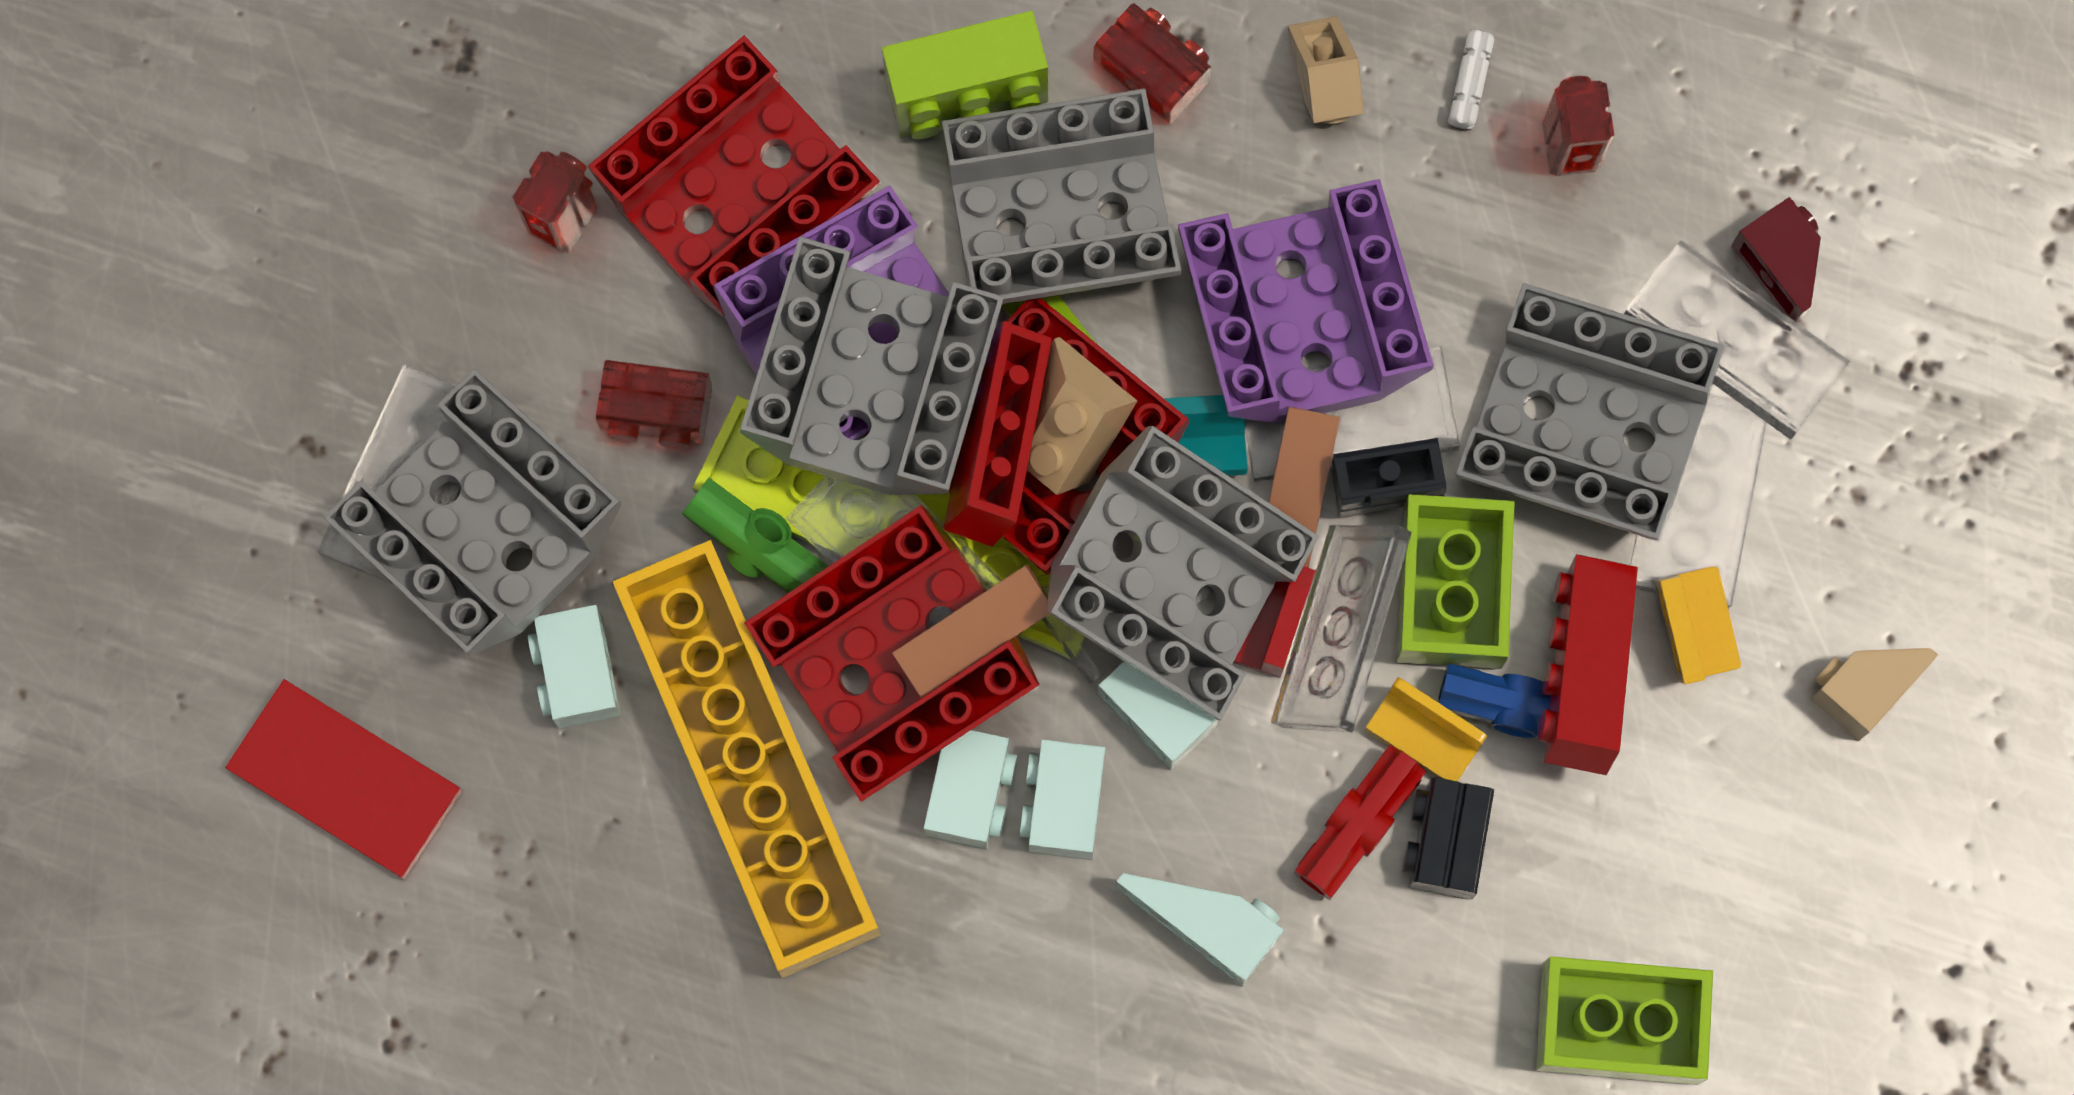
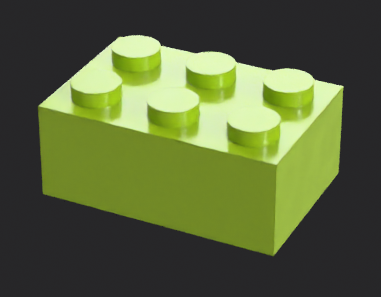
(965, 73)
(1456, 582)
(1624, 1020)

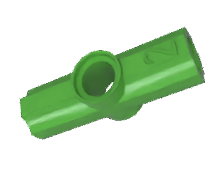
(754, 540)

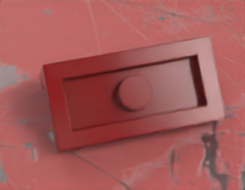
(1275, 627)

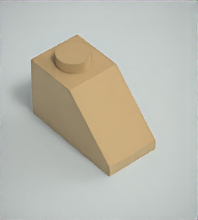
(1327, 70)
(1868, 685)

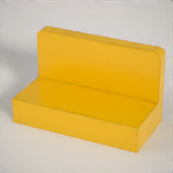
(1698, 624)
(1425, 731)

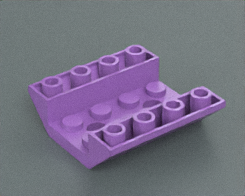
(880, 243)
(1346, 304)

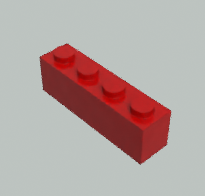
(998, 436)
(1589, 664)

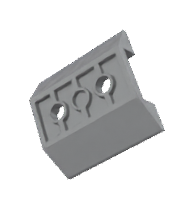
(1054, 174)
(830, 369)
(1603, 380)
(512, 496)
(1186, 532)

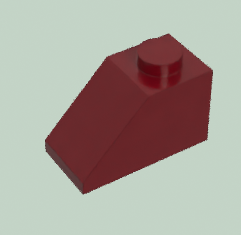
(1783, 255)

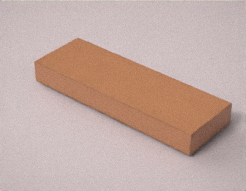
(1304, 466)
(973, 631)

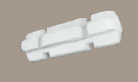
(1471, 79)

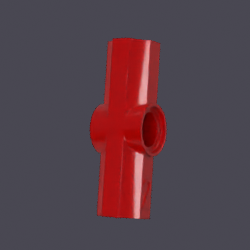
(1359, 822)

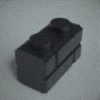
(1386, 476)
(1449, 838)

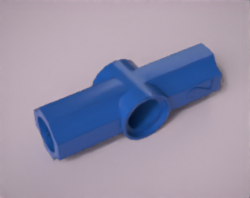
(1507, 702)

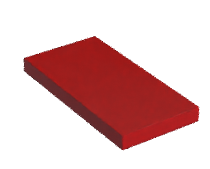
(344, 779)

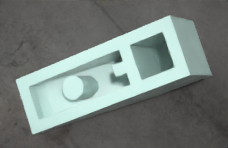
(1213, 923)

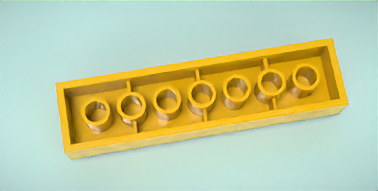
(746, 759)

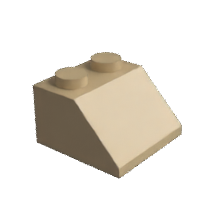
(1075, 420)

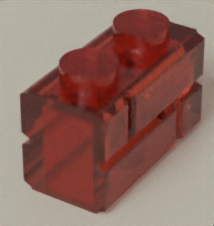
(1149, 57)
(1578, 126)
(556, 200)
(653, 404)

